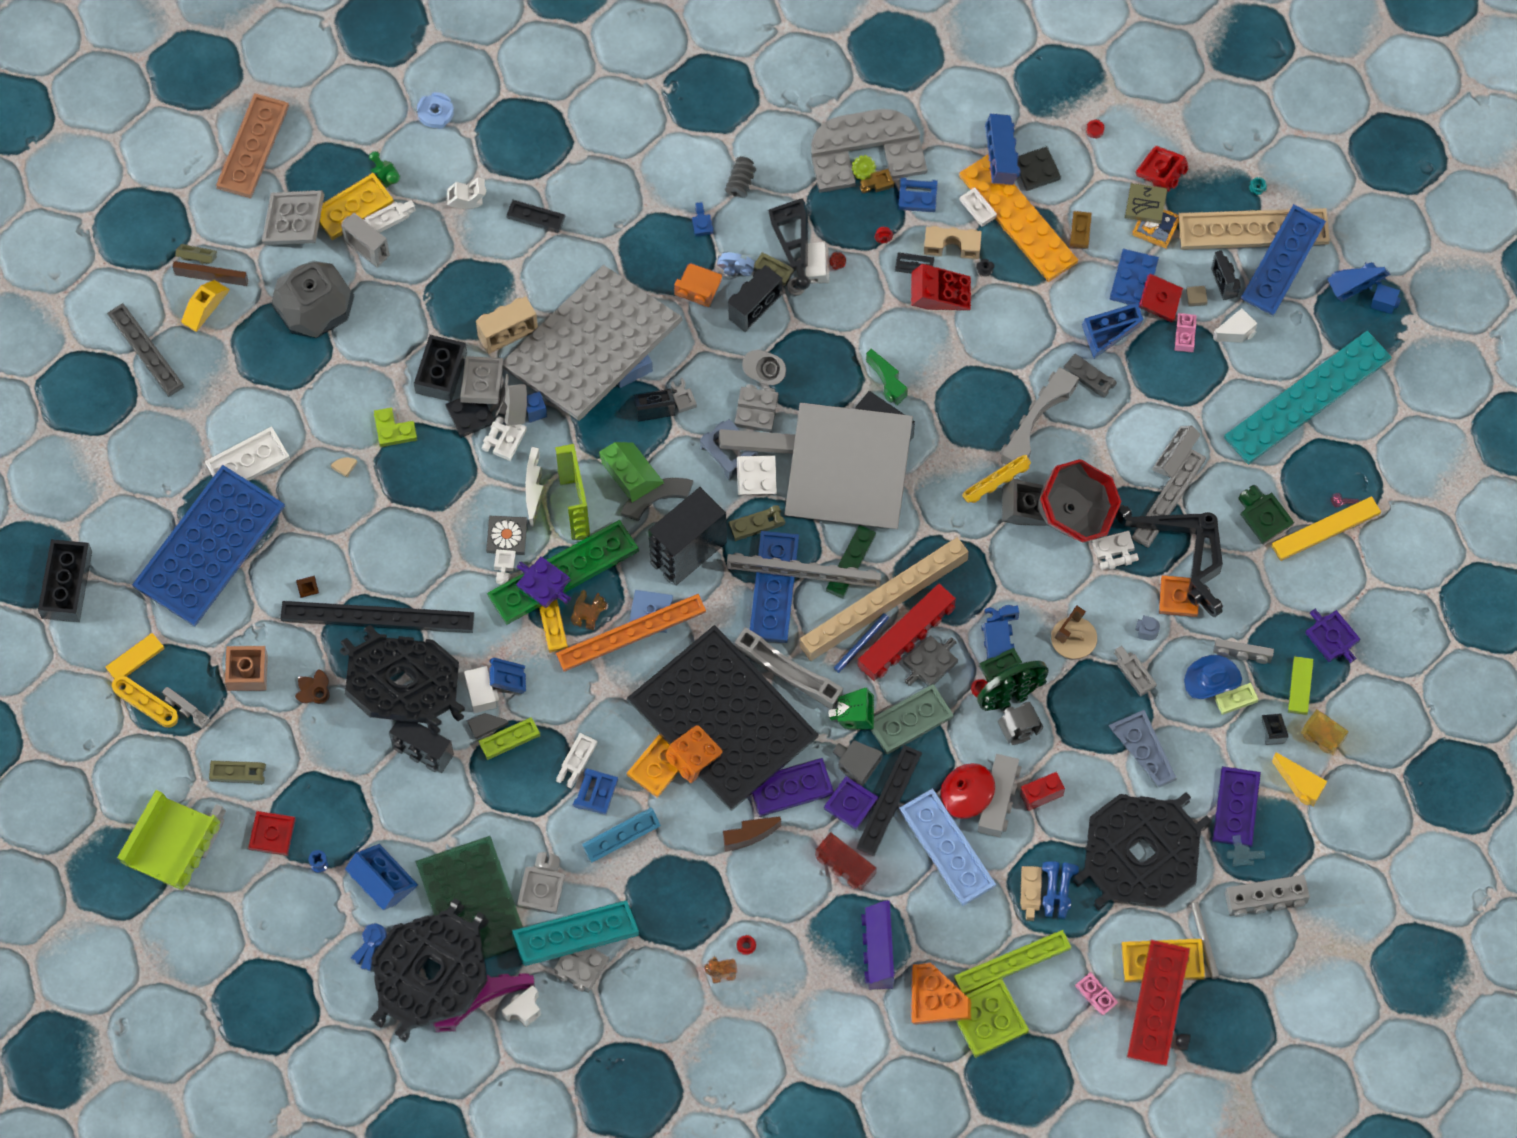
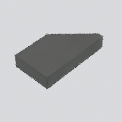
(485, 724)

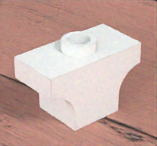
(523, 1007)

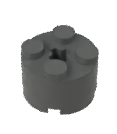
(1020, 723)

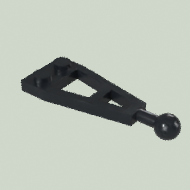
(786, 214)

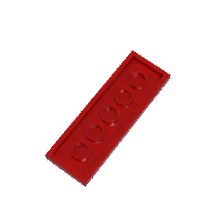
(1158, 1003)

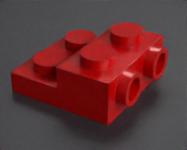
(1163, 168)

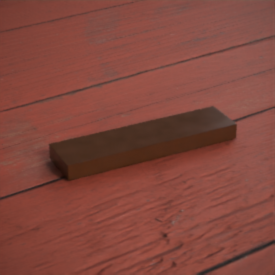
(210, 273)

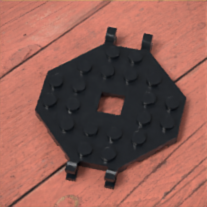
(426, 663)
(1165, 829)
(404, 952)

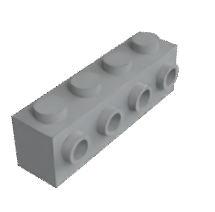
(993, 817)
(1267, 895)

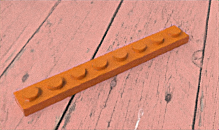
(631, 632)

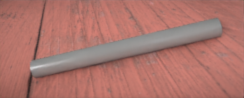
(1205, 940)

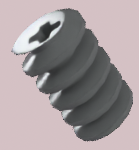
(740, 177)

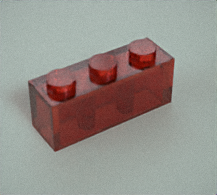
(845, 862)

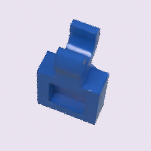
(701, 223)
(1007, 612)

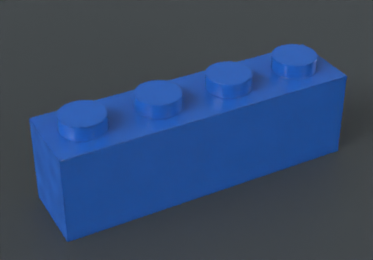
(1002, 149)

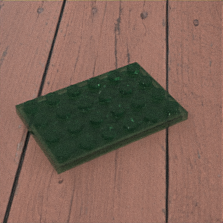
(478, 881)

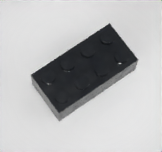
(65, 580)

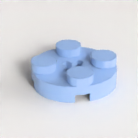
(431, 119)
(733, 263)

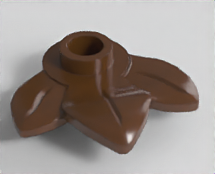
(311, 687)

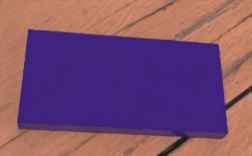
(793, 787)
(1236, 805)

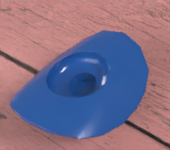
(1211, 677)

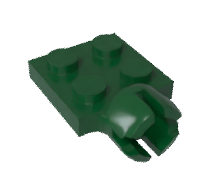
(1264, 514)

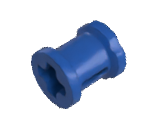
(318, 855)

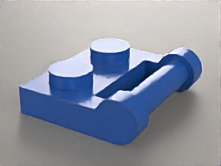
(918, 200)
(601, 794)

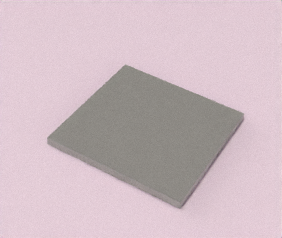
(848, 466)

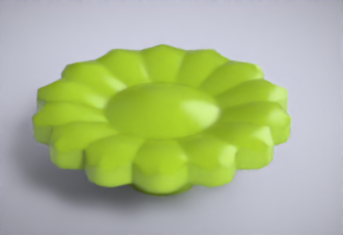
(863, 167)

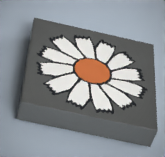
(507, 534)

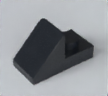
(1274, 729)

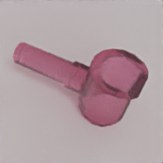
(1338, 501)

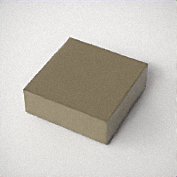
(1196, 296)

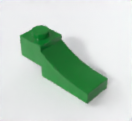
(893, 389)

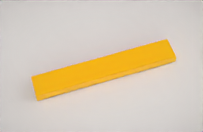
(1326, 528)

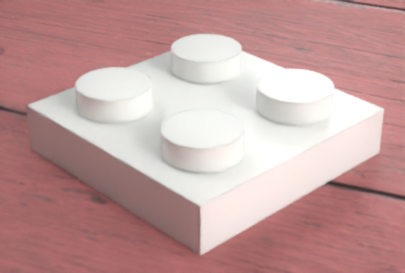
(756, 475)

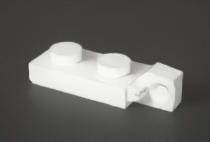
(390, 215)

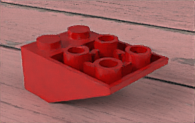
(940, 289)

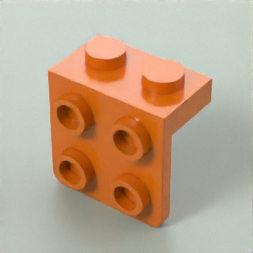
(698, 285)
(692, 753)

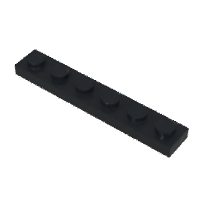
(889, 800)

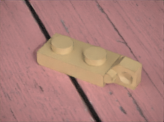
(1030, 890)

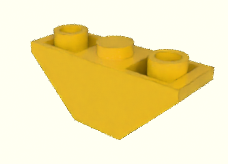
(203, 304)

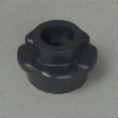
(985, 271)

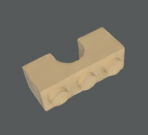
(967, 240)

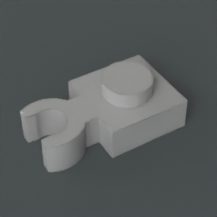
(683, 398)

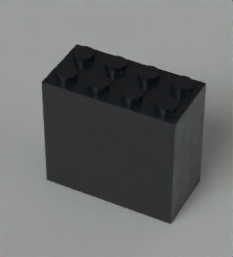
(687, 536)

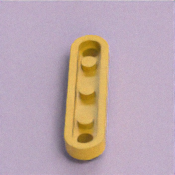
(1000, 476)
(145, 701)

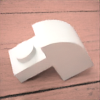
(466, 196)

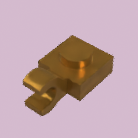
(879, 180)

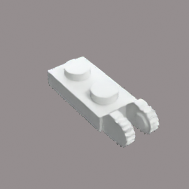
(577, 758)

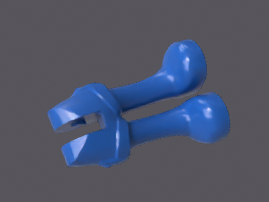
(1061, 899)

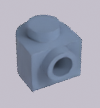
(1147, 628)

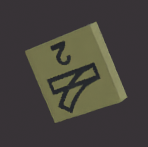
(1145, 203)

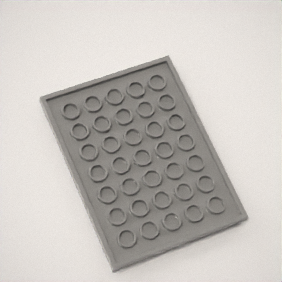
(591, 342)

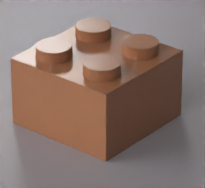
(246, 668)

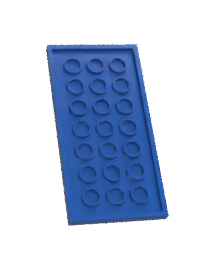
(208, 545)

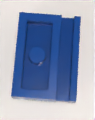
(507, 675)

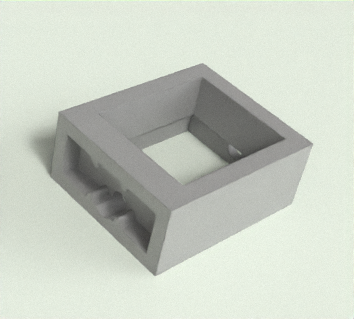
(365, 240)

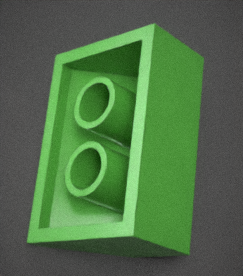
(630, 469)

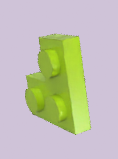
(392, 433)

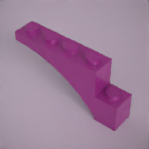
(494, 988)

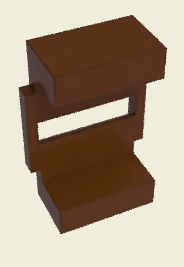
(1063, 634)

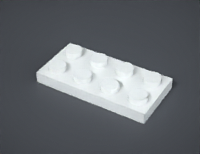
(251, 456)

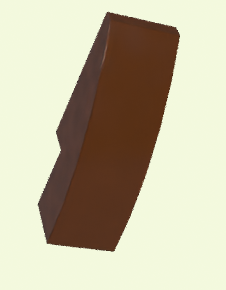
(750, 833)

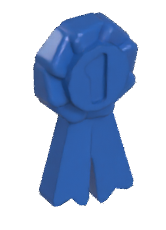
(373, 936)

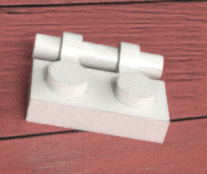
(509, 440)
(1115, 545)

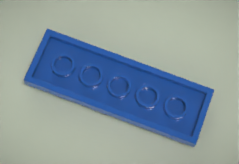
(1283, 260)
(774, 592)

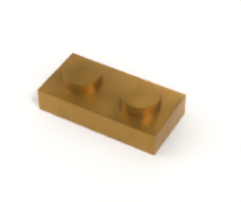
(1080, 229)

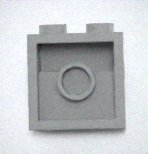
(756, 408)
(581, 968)

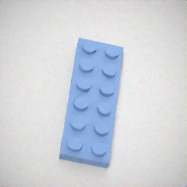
(947, 847)

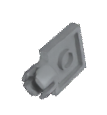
(542, 884)

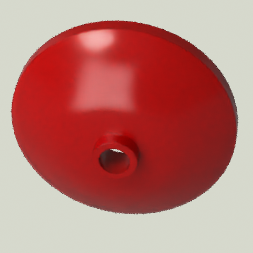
(974, 794)

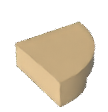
(344, 465)

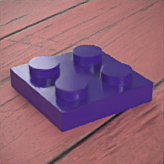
(850, 803)

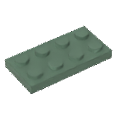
(910, 719)

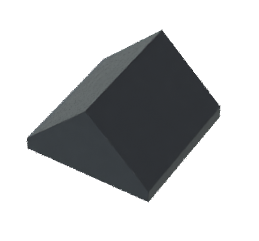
(654, 405)

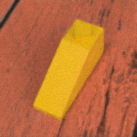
(1300, 780)

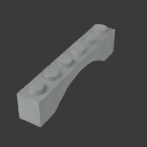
(1058, 390)
(764, 654)

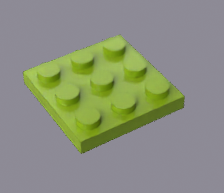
(993, 1019)

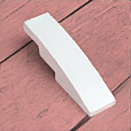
(534, 491)

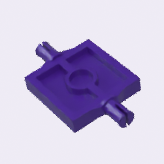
(543, 582)
(1332, 636)

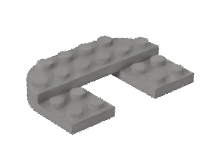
(864, 130)

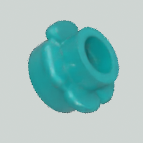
(1258, 181)

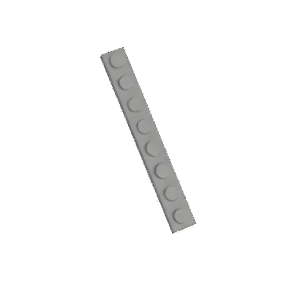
(797, 569)

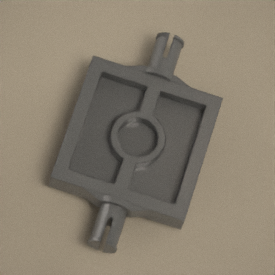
(930, 661)

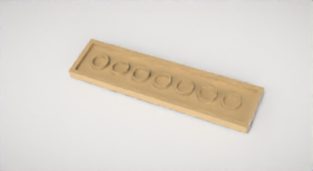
(1238, 228)

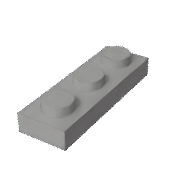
(1243, 651)

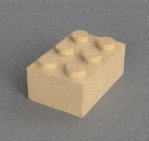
(506, 324)

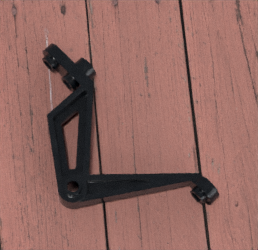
(1203, 526)

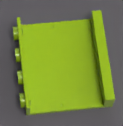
(570, 473)
(168, 841)

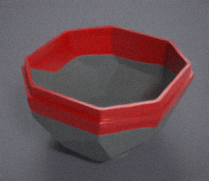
(1087, 492)

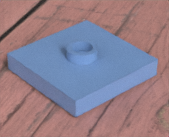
(648, 602)

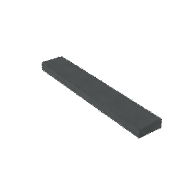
(145, 350)

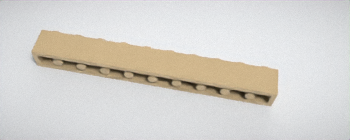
(883, 599)

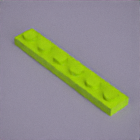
(1012, 962)

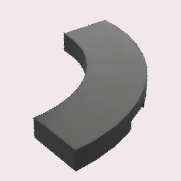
(670, 489)

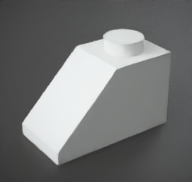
(1236, 328)

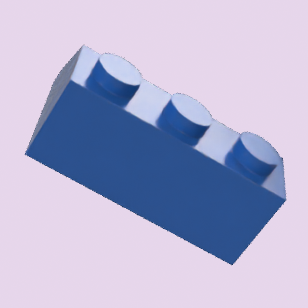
(380, 876)

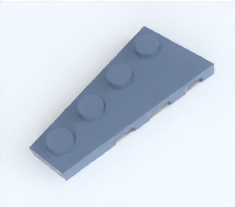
(1142, 743)

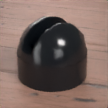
(1183, 1040)

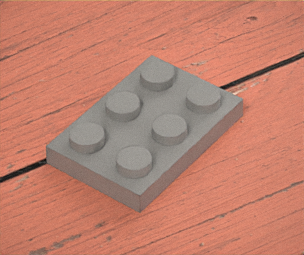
(482, 380)

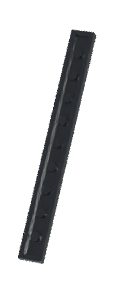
(377, 616)

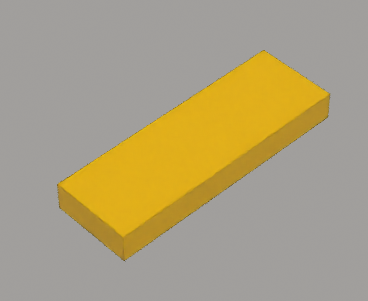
(553, 627)
(135, 656)

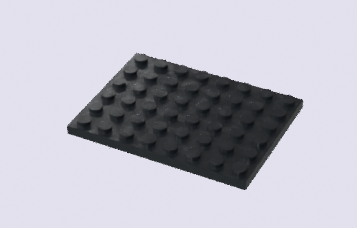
(734, 705)

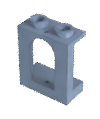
(707, 443)

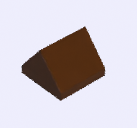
(307, 586)

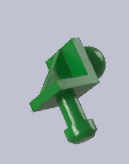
(384, 170)

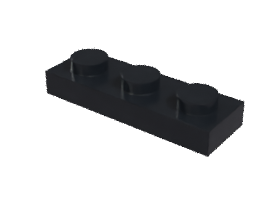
(535, 216)

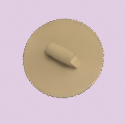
(1079, 643)

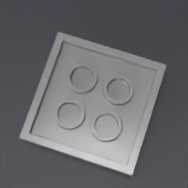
(293, 217)

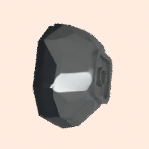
(314, 309)

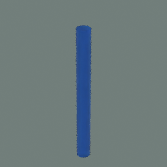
(861, 642)

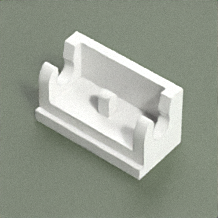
(818, 263)

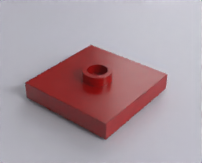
(1160, 297)
(271, 833)

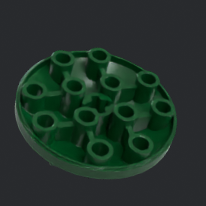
(1009, 678)

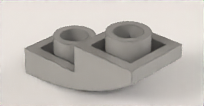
(516, 404)

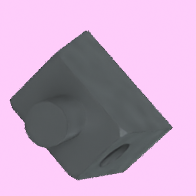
(857, 761)

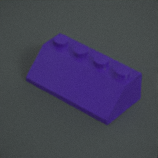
(879, 946)

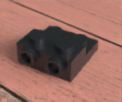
(1224, 276)

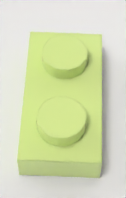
(1236, 698)

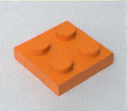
(1174, 597)

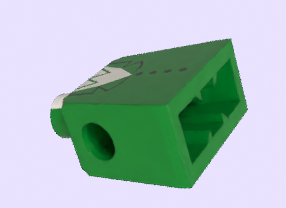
(855, 710)

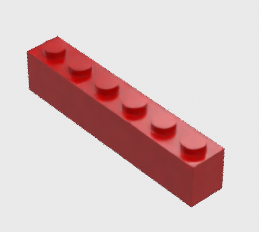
(907, 632)

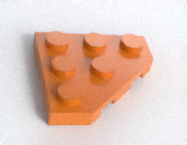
(936, 997)

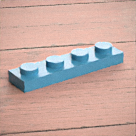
(621, 835)

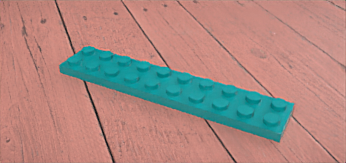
(1307, 397)

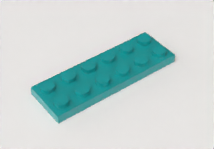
(575, 933)

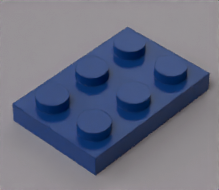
(1132, 276)

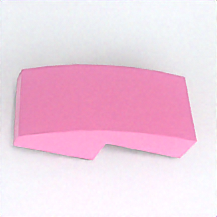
(1185, 332)
(1095, 994)

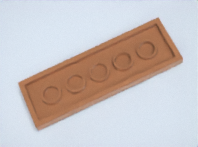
(252, 145)

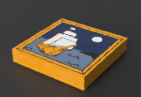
(1157, 233)

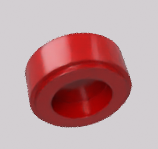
(1095, 128)

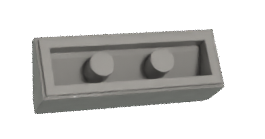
(1176, 451)

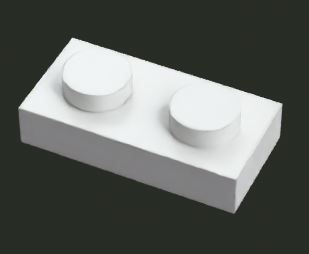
(978, 207)

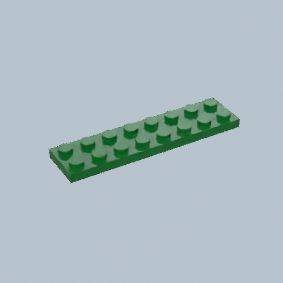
(578, 562)

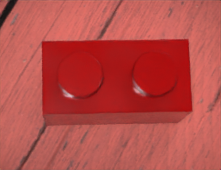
(1042, 791)

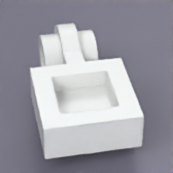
(505, 562)

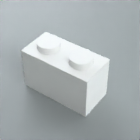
(480, 691)

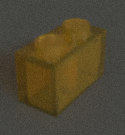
(1324, 732)

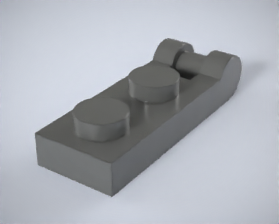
(1090, 375)

